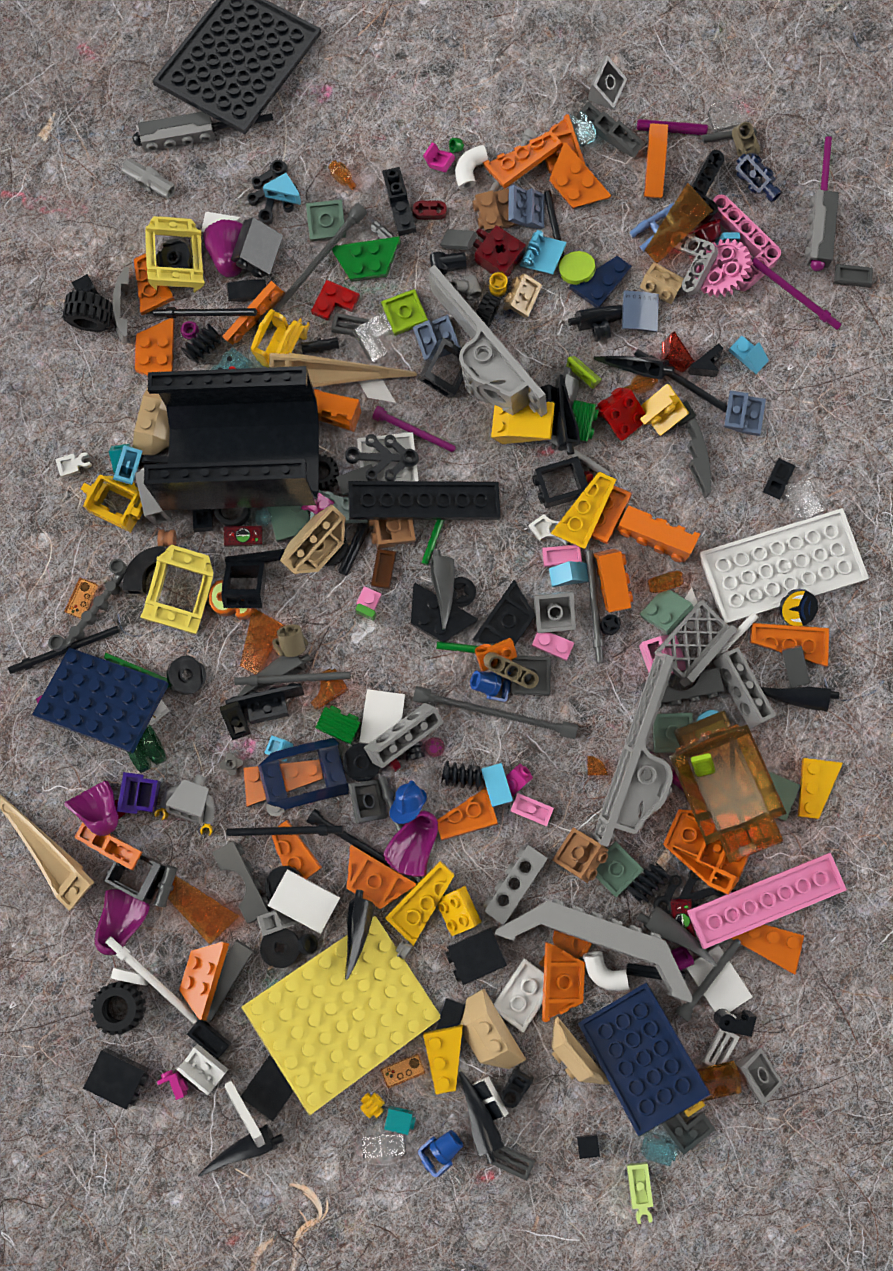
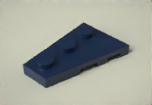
(603, 282)

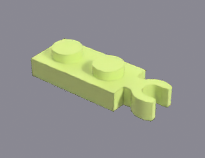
(640, 1189)

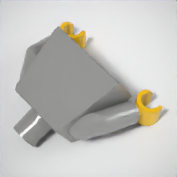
(189, 802)

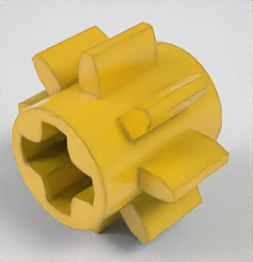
(372, 1105)

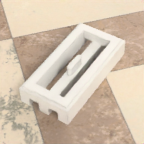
(713, 1045)

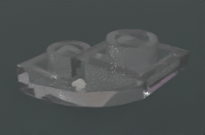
(384, 1145)

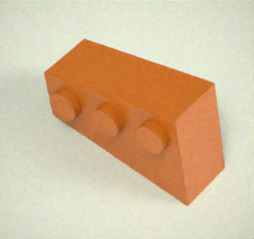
(338, 410)
(613, 580)

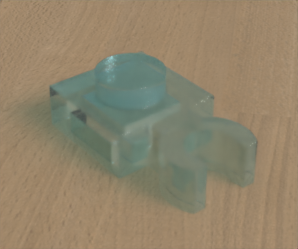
(585, 131)

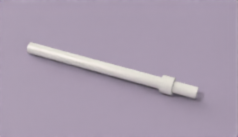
(124, 953)

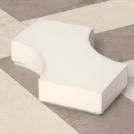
(542, 528)

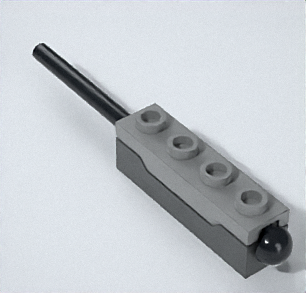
(181, 130)

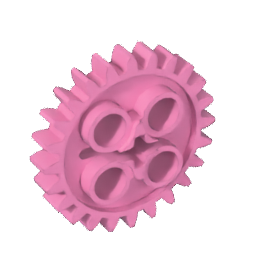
(723, 267)

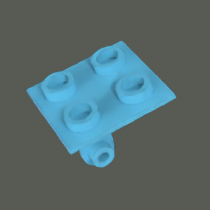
(542, 253)

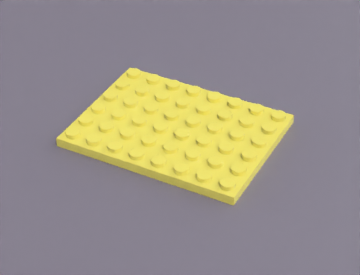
(338, 1029)

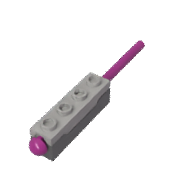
(822, 219)

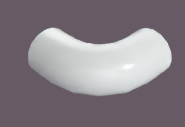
(466, 165)
(603, 976)

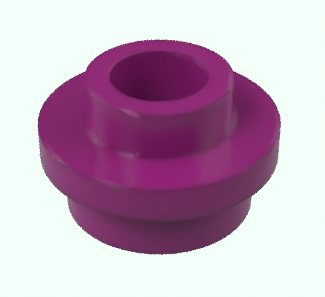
(189, 325)

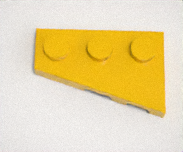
(815, 786)
(443, 1057)

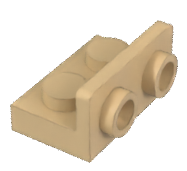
(662, 282)
(522, 295)

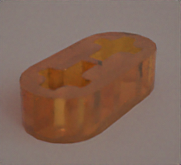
(665, 581)

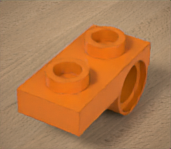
(505, 648)

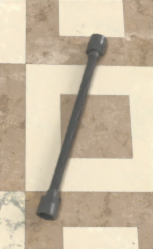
(355, 215)
(565, 729)

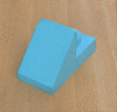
(749, 355)

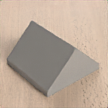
(607, 84)
(554, 612)
(759, 1075)

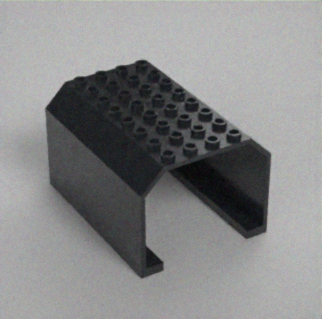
(237, 439)

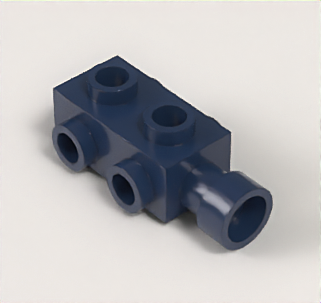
(755, 176)

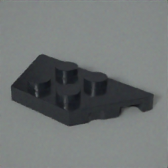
(427, 618)
(507, 619)

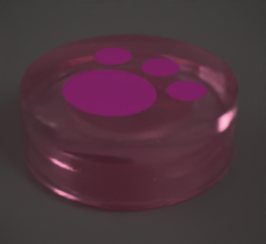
(434, 747)

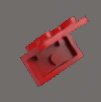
(621, 412)

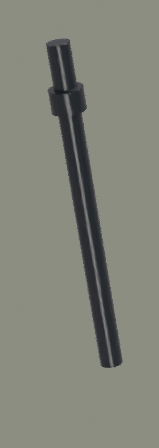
(172, 312)
(690, 386)
(29, 663)
(321, 829)

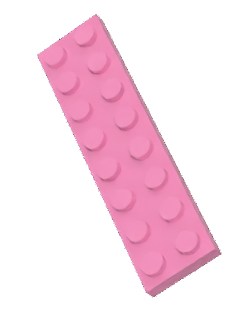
(766, 900)

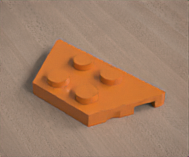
(565, 132)
(575, 180)
(155, 348)
(376, 879)
(202, 977)
(562, 982)

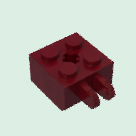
(498, 251)

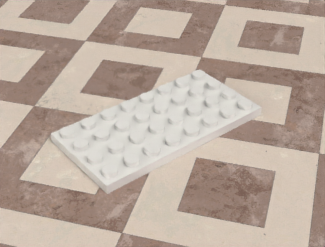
(763, 568)

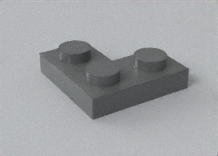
(688, 1134)

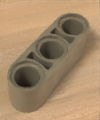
(519, 671)

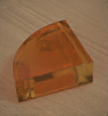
(595, 767)

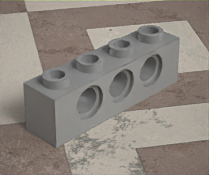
(744, 688)
(403, 735)
(536, 862)

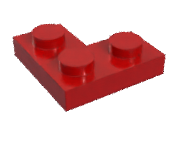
(333, 295)

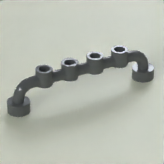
(57, 642)

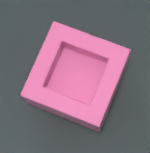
(369, 598)

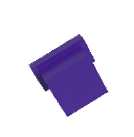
(138, 794)

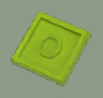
(404, 311)

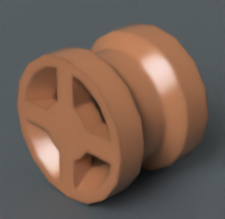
(166, 538)

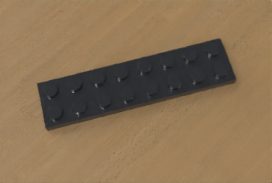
(423, 500)

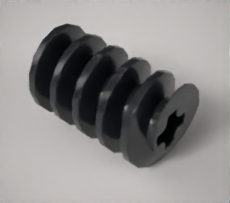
(201, 344)
(461, 775)
(648, 883)

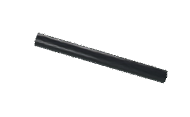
(552, 216)

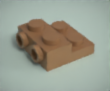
(492, 209)
(392, 532)
(581, 855)

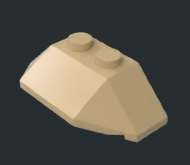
(152, 425)
(315, 542)
(488, 1033)
(574, 1056)

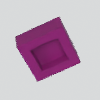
(682, 957)

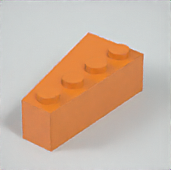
(657, 534)

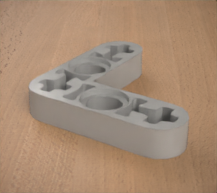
(701, 258)

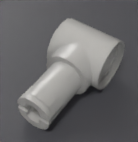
(468, 286)

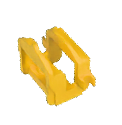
(283, 338)
(96, 494)

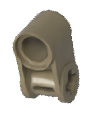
(747, 141)

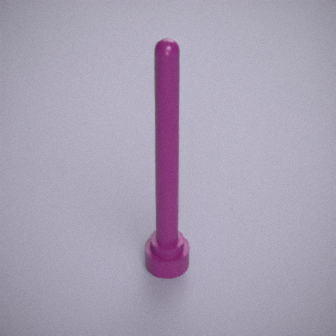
(381, 415)

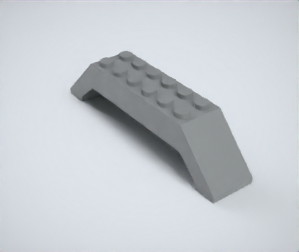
(606, 934)

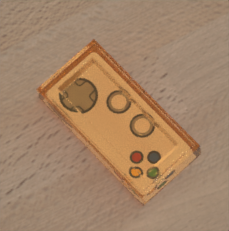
(81, 597)
(402, 1070)

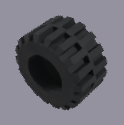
(87, 311)
(101, 1008)

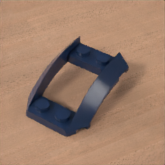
(331, 768)

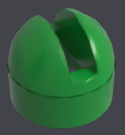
(456, 145)

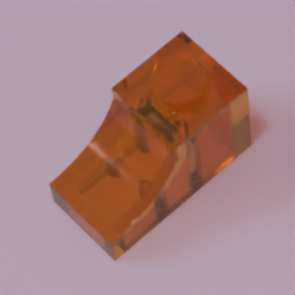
(329, 691)

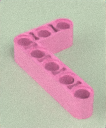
(748, 239)

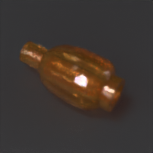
(341, 174)
(642, 384)

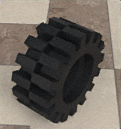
(488, 308)
(333, 472)

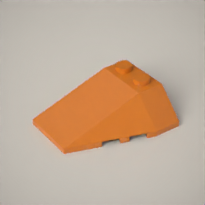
(706, 861)

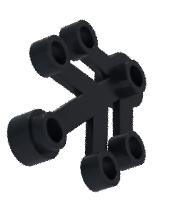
(272, 173)
(384, 456)
(685, 894)

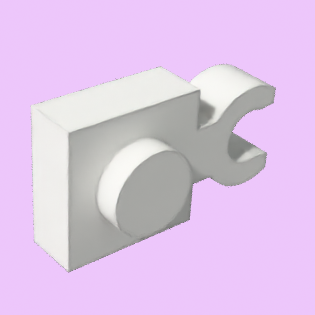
(70, 465)

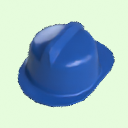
(407, 803)

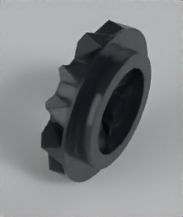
(469, 590)

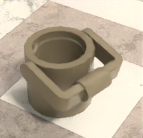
(290, 640)

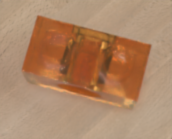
(721, 1080)

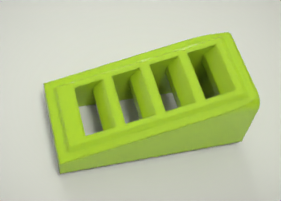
(703, 764)

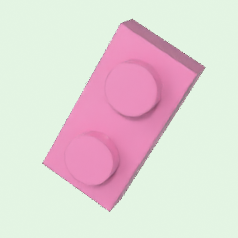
(553, 645)
(531, 809)

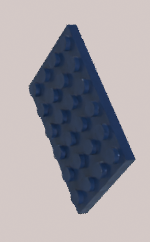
(100, 700)
(643, 1059)

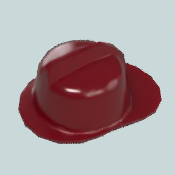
(708, 231)

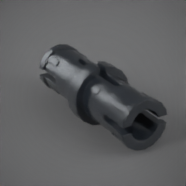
(320, 345)

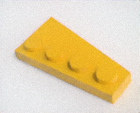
(417, 906)

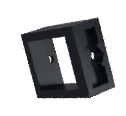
(433, 380)
(578, 475)
(253, 597)
(149, 886)

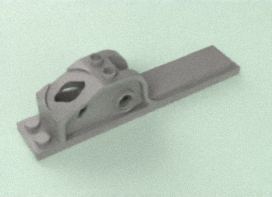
(484, 360)
(628, 784)

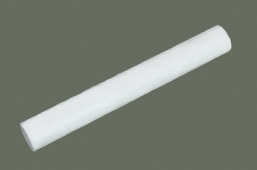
(740, 630)

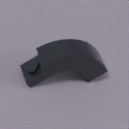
(139, 570)

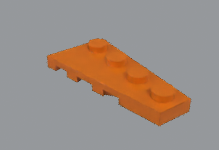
(513, 165)
(778, 637)
(294, 776)

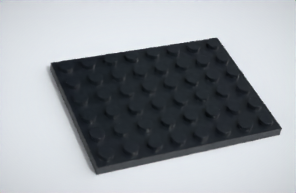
(237, 59)

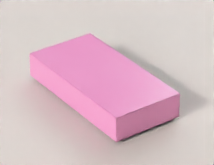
(560, 554)

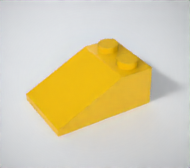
(522, 426)

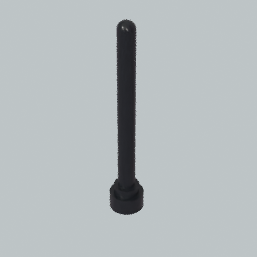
(316, 818)

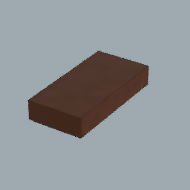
(383, 569)

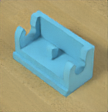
(497, 785)

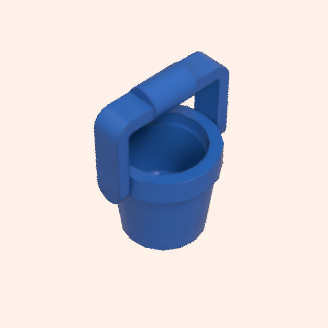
(490, 685)
(444, 1151)

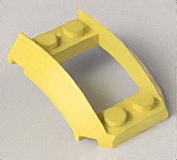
(174, 276)
(173, 616)

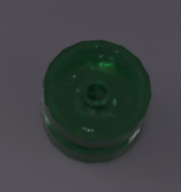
(148, 750)

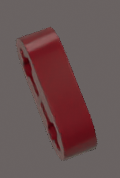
(429, 210)

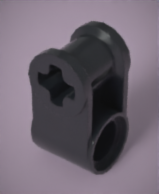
(516, 1086)

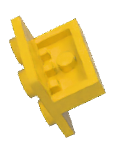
(663, 410)
(458, 911)

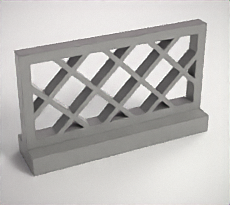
(710, 650)

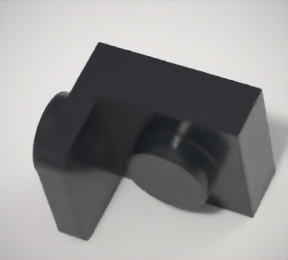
(84, 284)

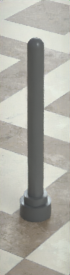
(686, 1010)

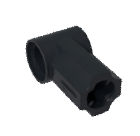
(448, 262)

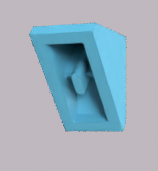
(282, 189)
(128, 465)
(568, 573)

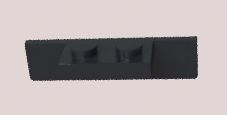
(268, 704)

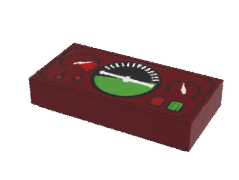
(243, 536)
(679, 913)

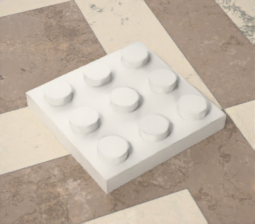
(405, 440)

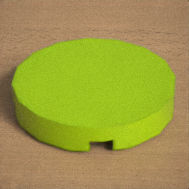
(577, 267)

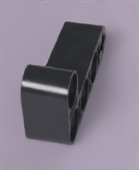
(705, 177)

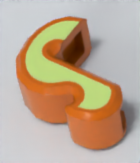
(216, 603)

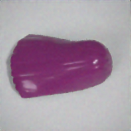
(220, 243)
(96, 809)
(412, 845)
(119, 919)

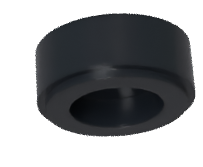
(307, 944)

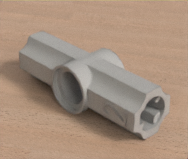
(148, 178)

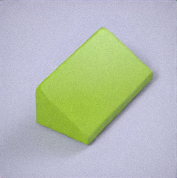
(583, 372)

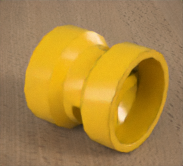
(499, 280)

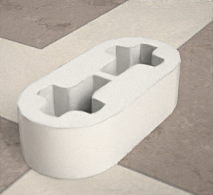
(128, 976)

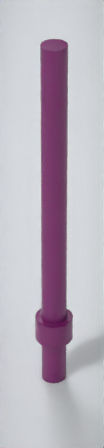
(824, 315)

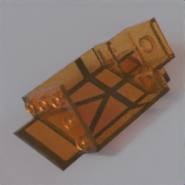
(739, 798)

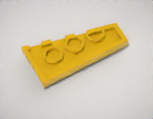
(584, 514)

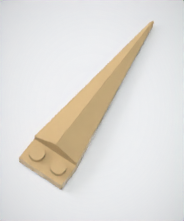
(331, 371)
(59, 868)

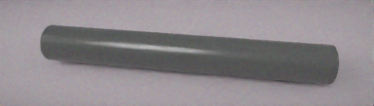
(722, 135)

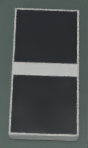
(490, 1098)

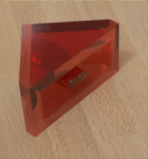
(676, 353)

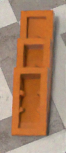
(656, 160)
(110, 847)

